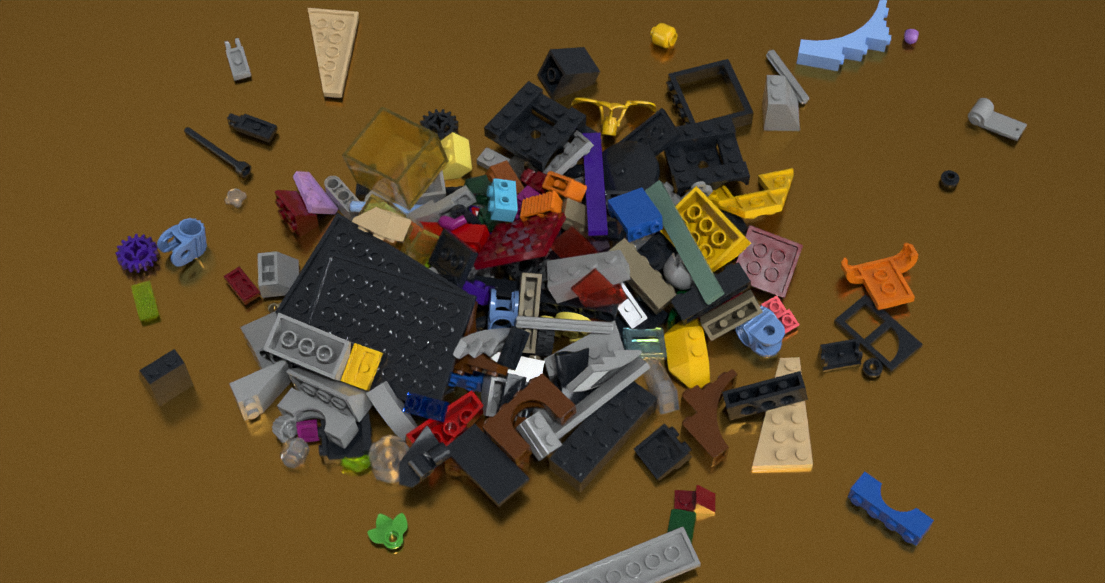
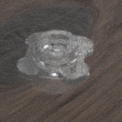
(235, 193)

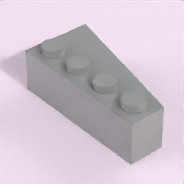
(568, 271)

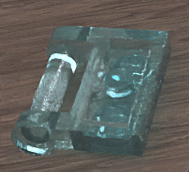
(651, 348)

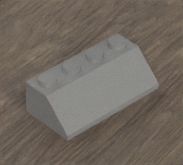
(308, 346)
(331, 392)

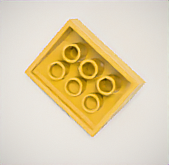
(711, 229)

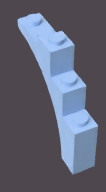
(831, 53)

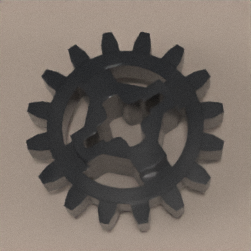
(445, 121)

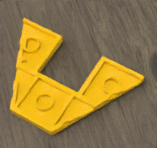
(757, 203)

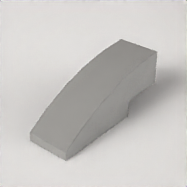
(391, 410)

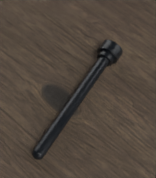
(242, 168)

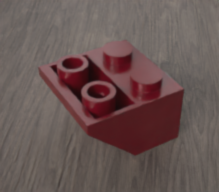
(295, 212)

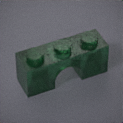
(478, 187)

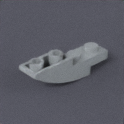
(433, 211)

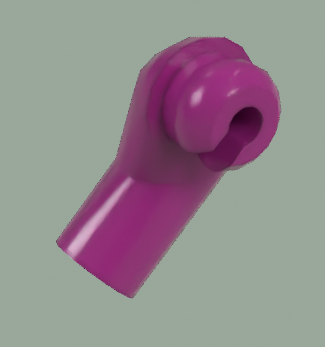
(451, 223)

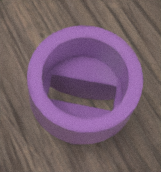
(911, 36)

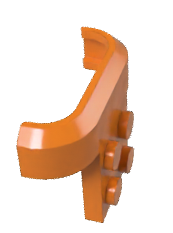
(884, 277)

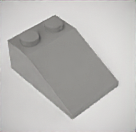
(258, 390)

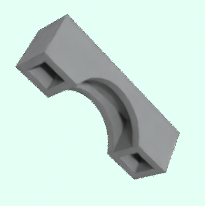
(338, 428)

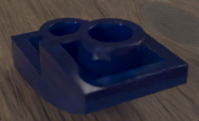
(425, 406)

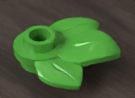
(387, 529)

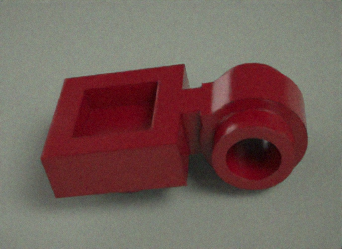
(534, 180)

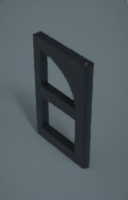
(906, 341)

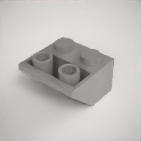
(276, 273)

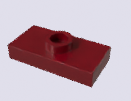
(242, 285)

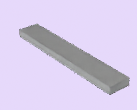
(602, 395)

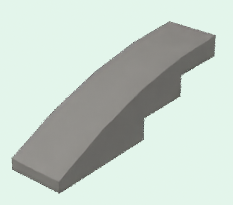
(481, 342)

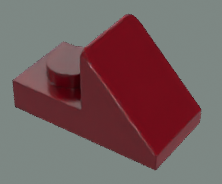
(696, 501)

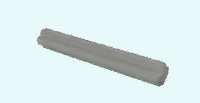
(781, 68)

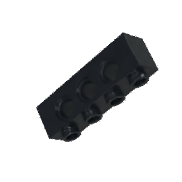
(765, 395)

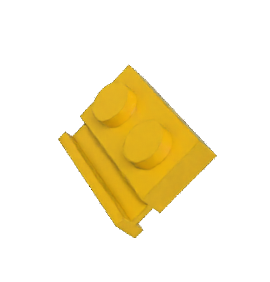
(361, 367)

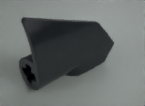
(568, 367)
(421, 459)

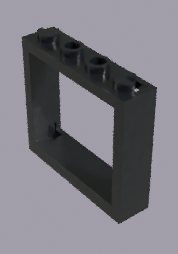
(722, 67)

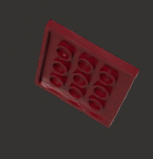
(520, 240)

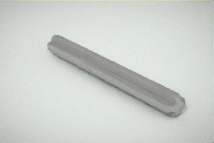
(564, 324)

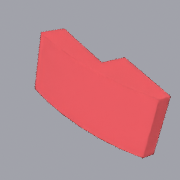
(783, 315)

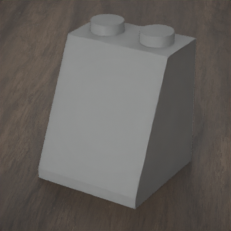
(779, 105)
(256, 335)

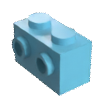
(502, 200)

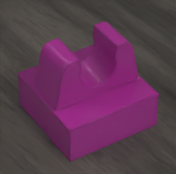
(308, 430)

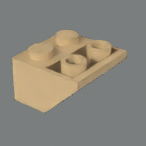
(383, 224)

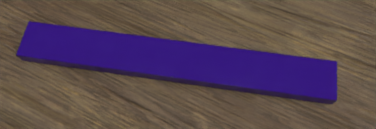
(595, 187)

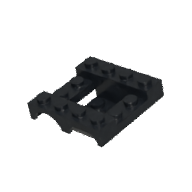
(516, 124)
(699, 148)

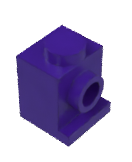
(478, 289)

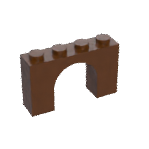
(539, 394)

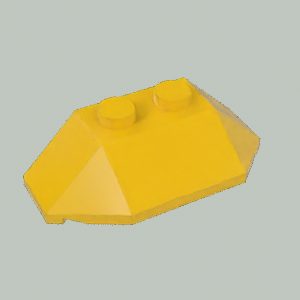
(688, 354)

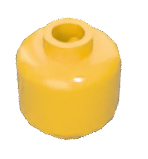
(663, 35)

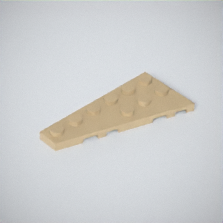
(333, 42)
(785, 432)

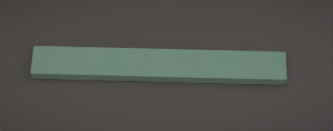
(685, 244)

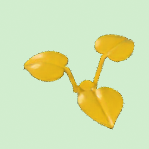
(610, 124)

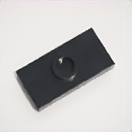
(615, 232)

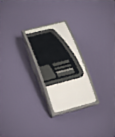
(602, 370)

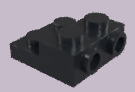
(663, 451)

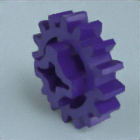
(137, 253)

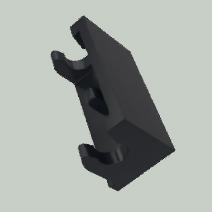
(840, 355)

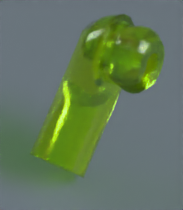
(356, 465)

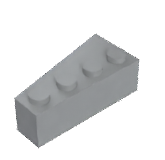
(599, 346)

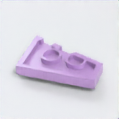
(313, 195)

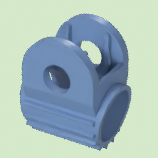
(188, 236)
(494, 314)
(763, 330)

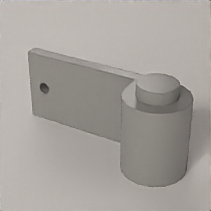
(984, 116)

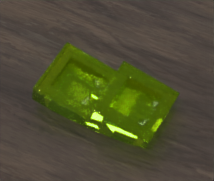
(145, 300)

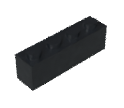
(692, 304)

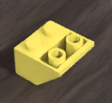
(458, 154)

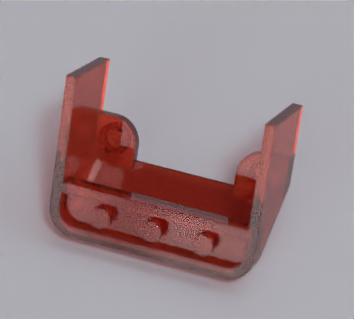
(593, 288)

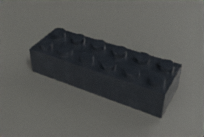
(602, 436)

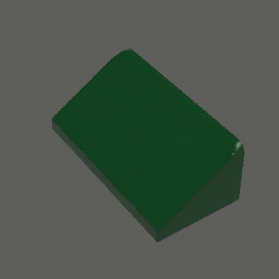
(682, 518)

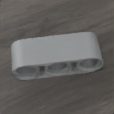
(339, 193)

